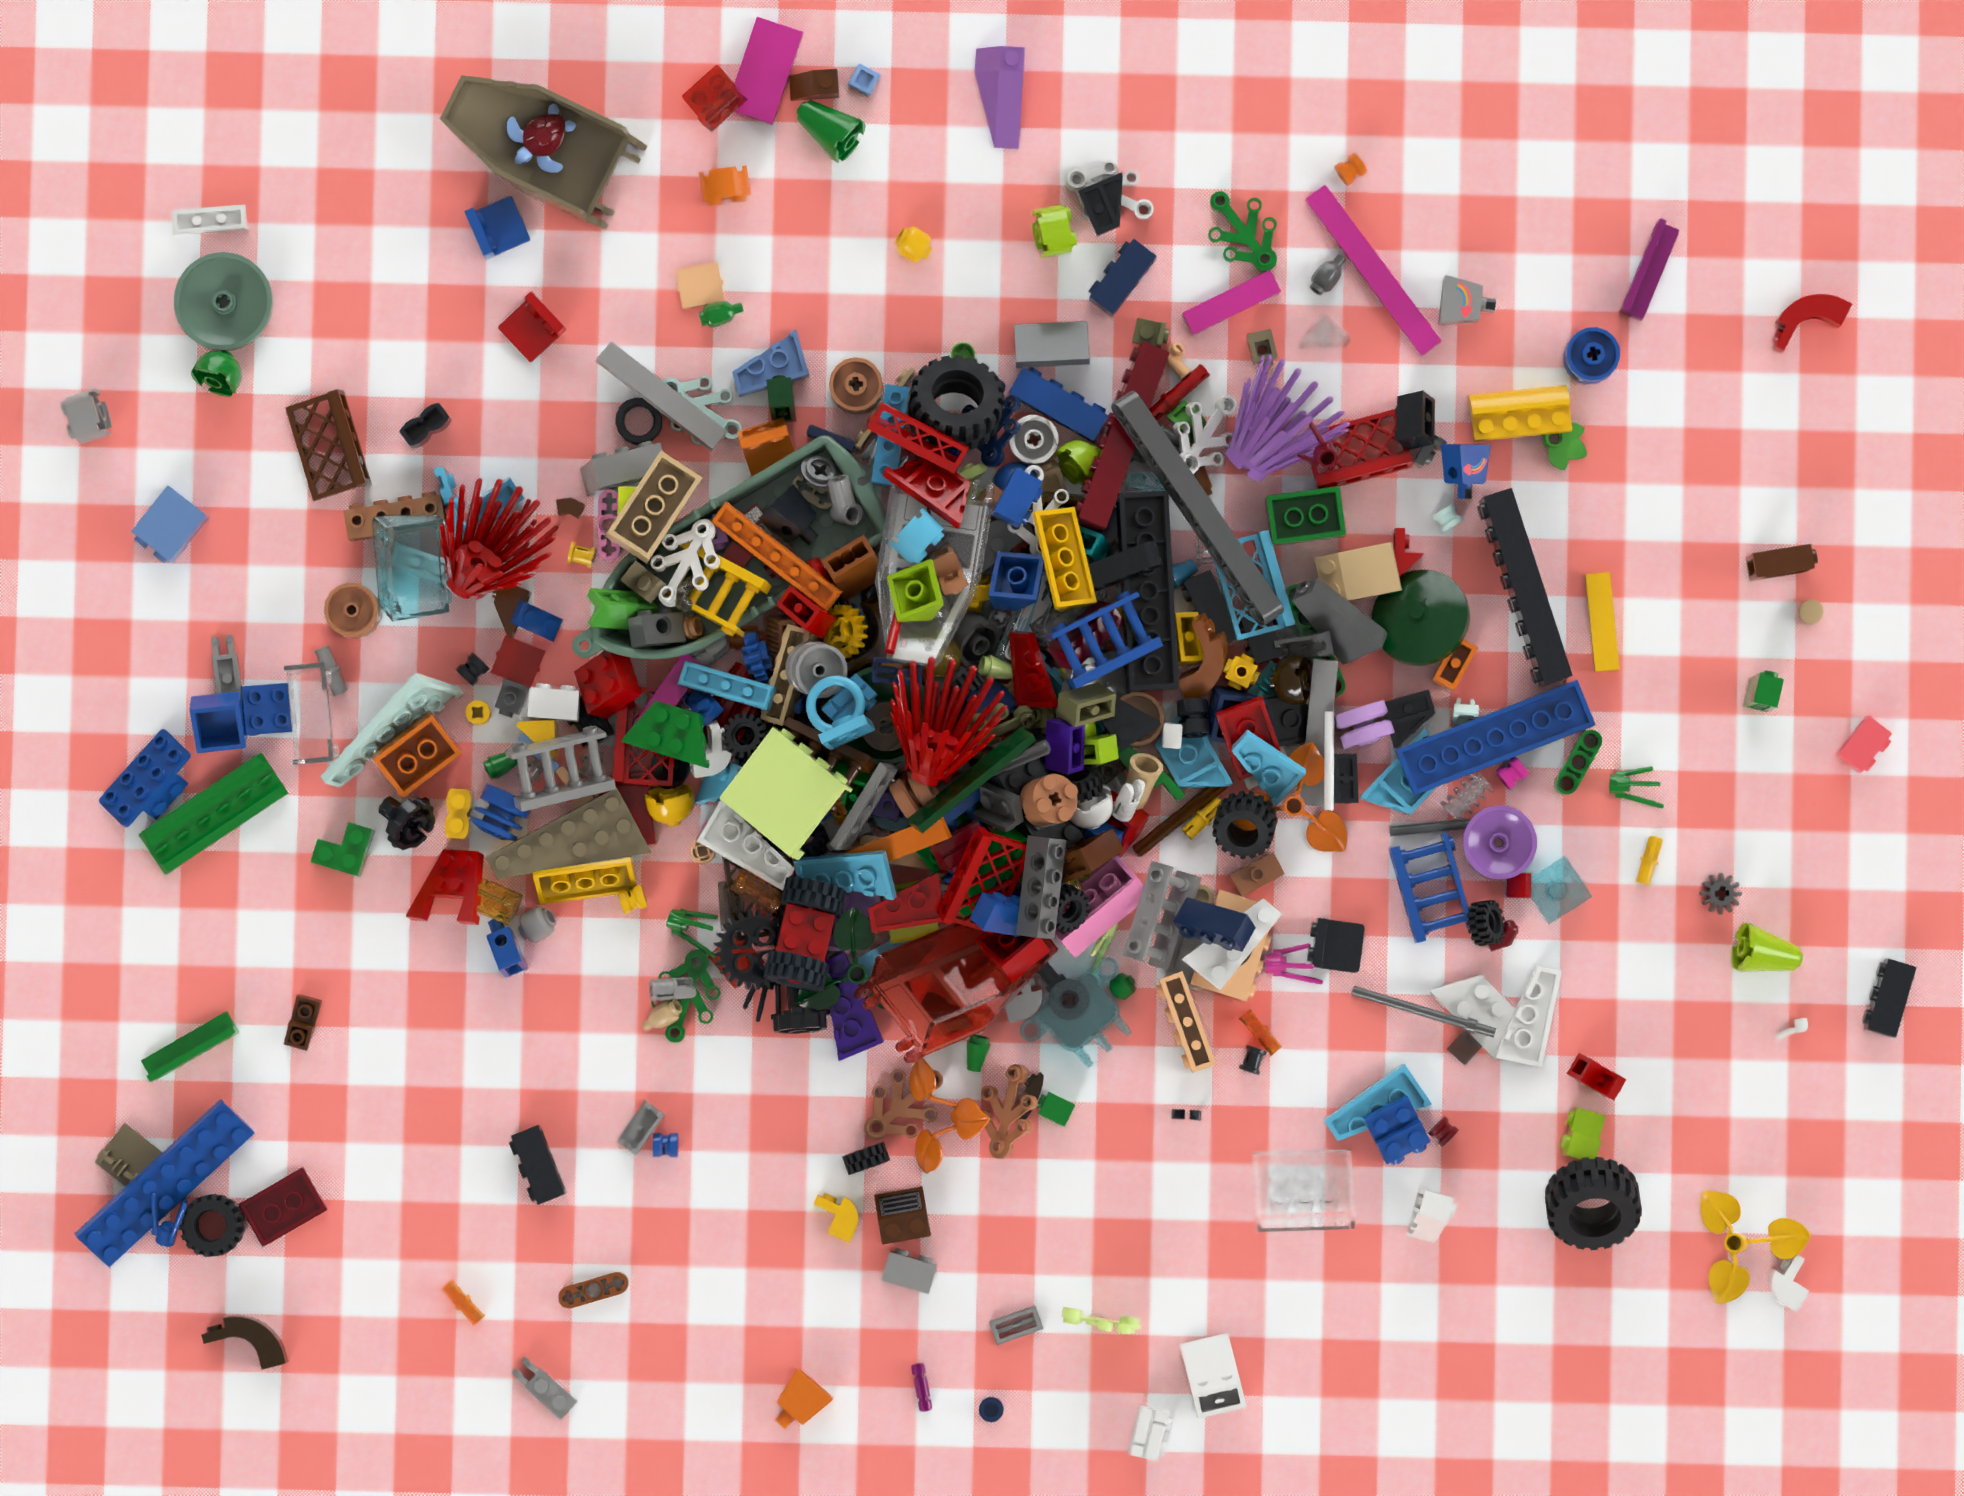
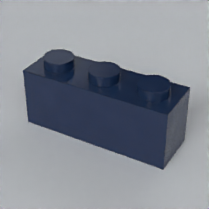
(1121, 277)
(1214, 924)

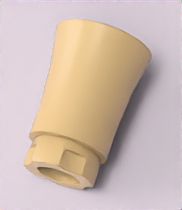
(1145, 768)

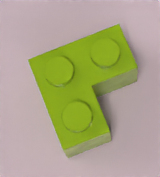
(1099, 747)
(1583, 1134)

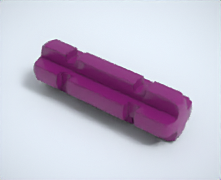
(921, 1387)

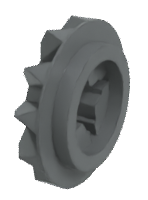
(816, 463)

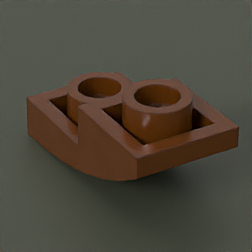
(302, 1022)

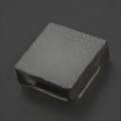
(1464, 1047)

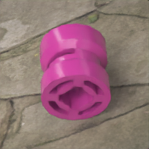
(1510, 774)

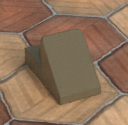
(642, 582)

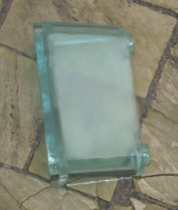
(409, 566)

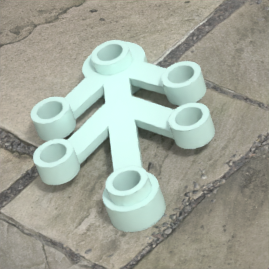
(701, 401)

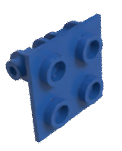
(266, 709)

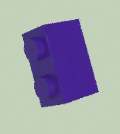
(1066, 746)

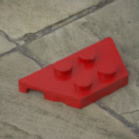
(933, 487)

